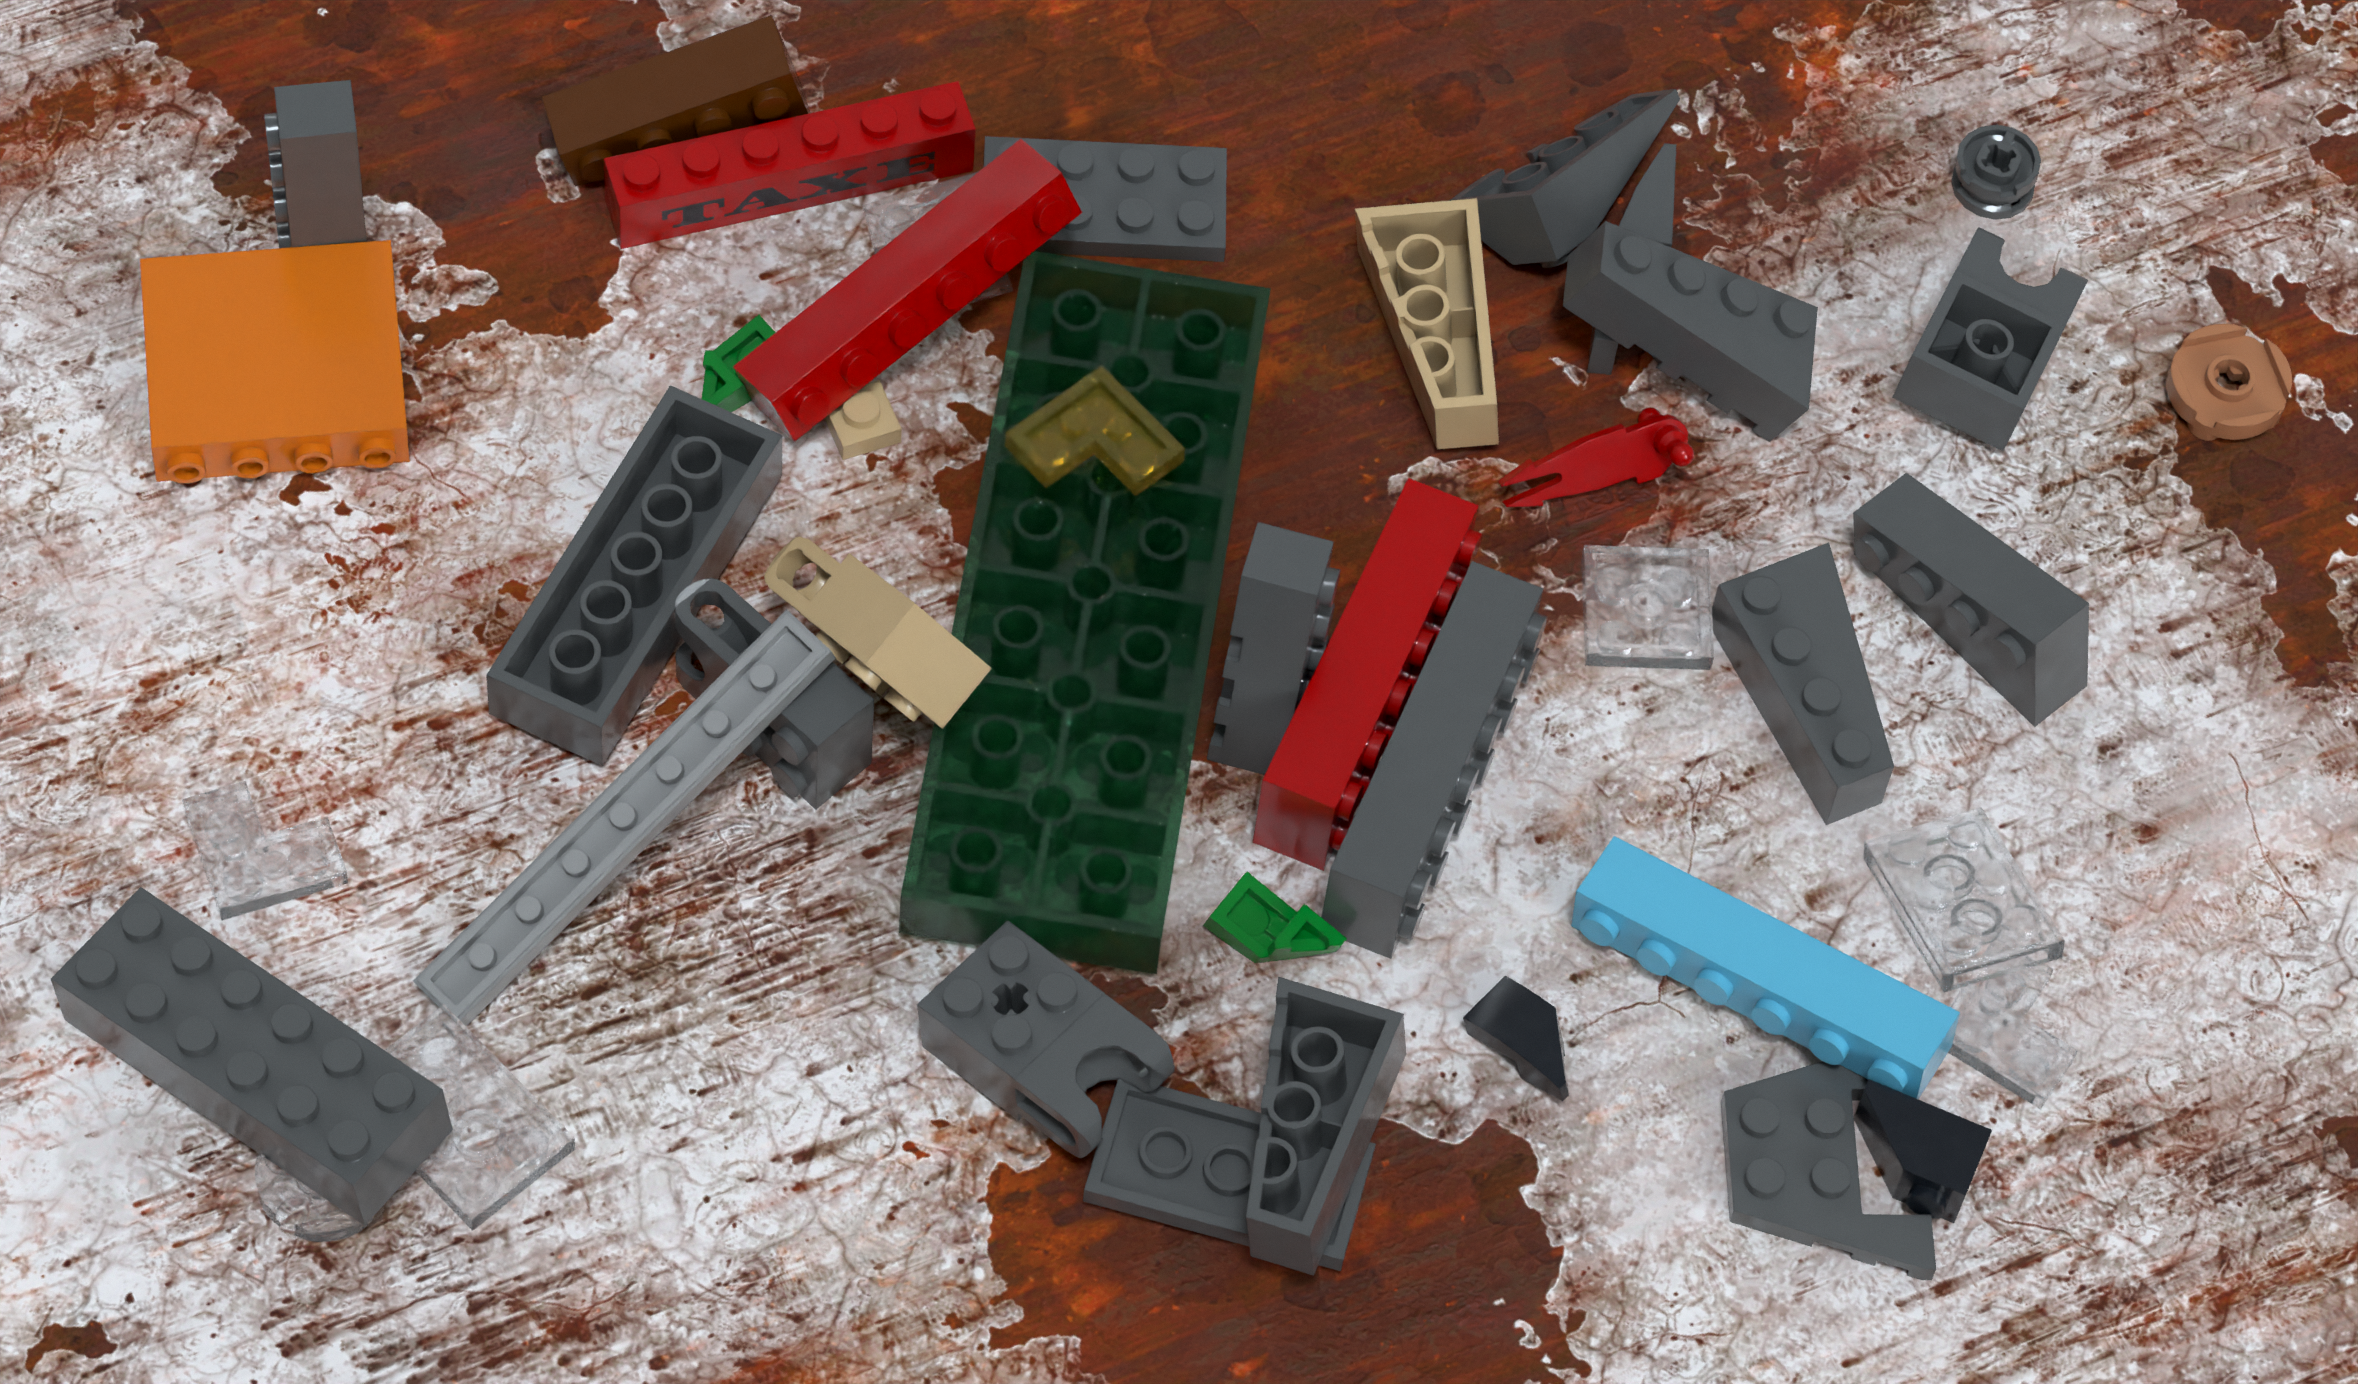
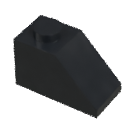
(1920, 1150)

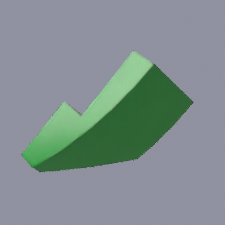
(721, 382)
(1267, 927)

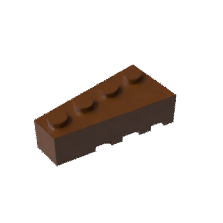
(676, 97)

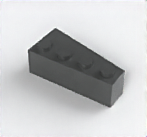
(315, 165)
(1698, 322)
(1978, 596)
(1274, 643)
(1807, 676)
(1318, 1112)

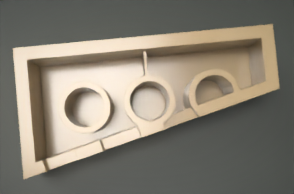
(1434, 300)

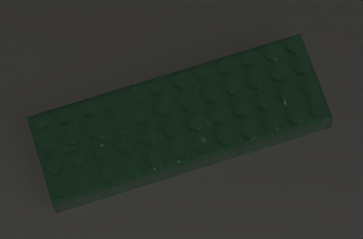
(1099, 614)

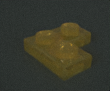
(1096, 420)

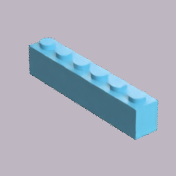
(1763, 969)

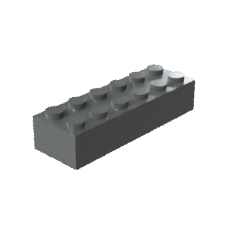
(609, 603)
(1435, 760)
(253, 1055)

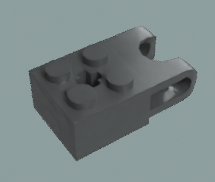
(1987, 344)
(818, 737)
(1038, 1037)

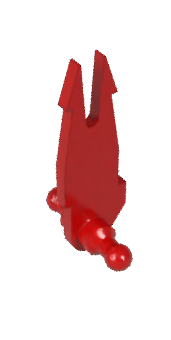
(1605, 459)

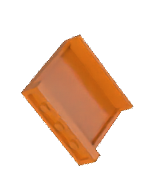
(273, 361)

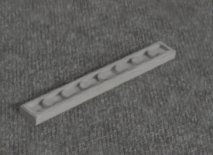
(625, 818)

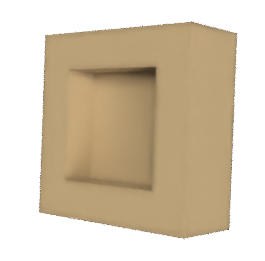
(864, 422)

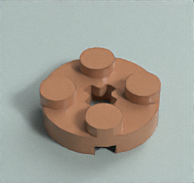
(2221, 412)

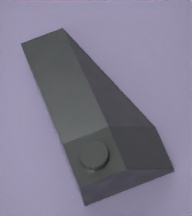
(1569, 184)

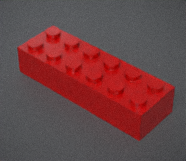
(1366, 675)

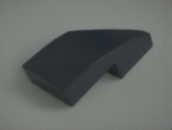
(1524, 1030)

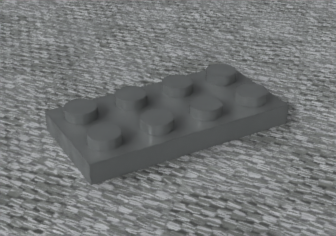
(1136, 198)
(1191, 1166)

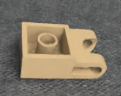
(882, 630)

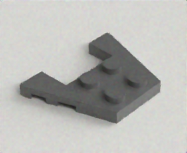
(1798, 1169)

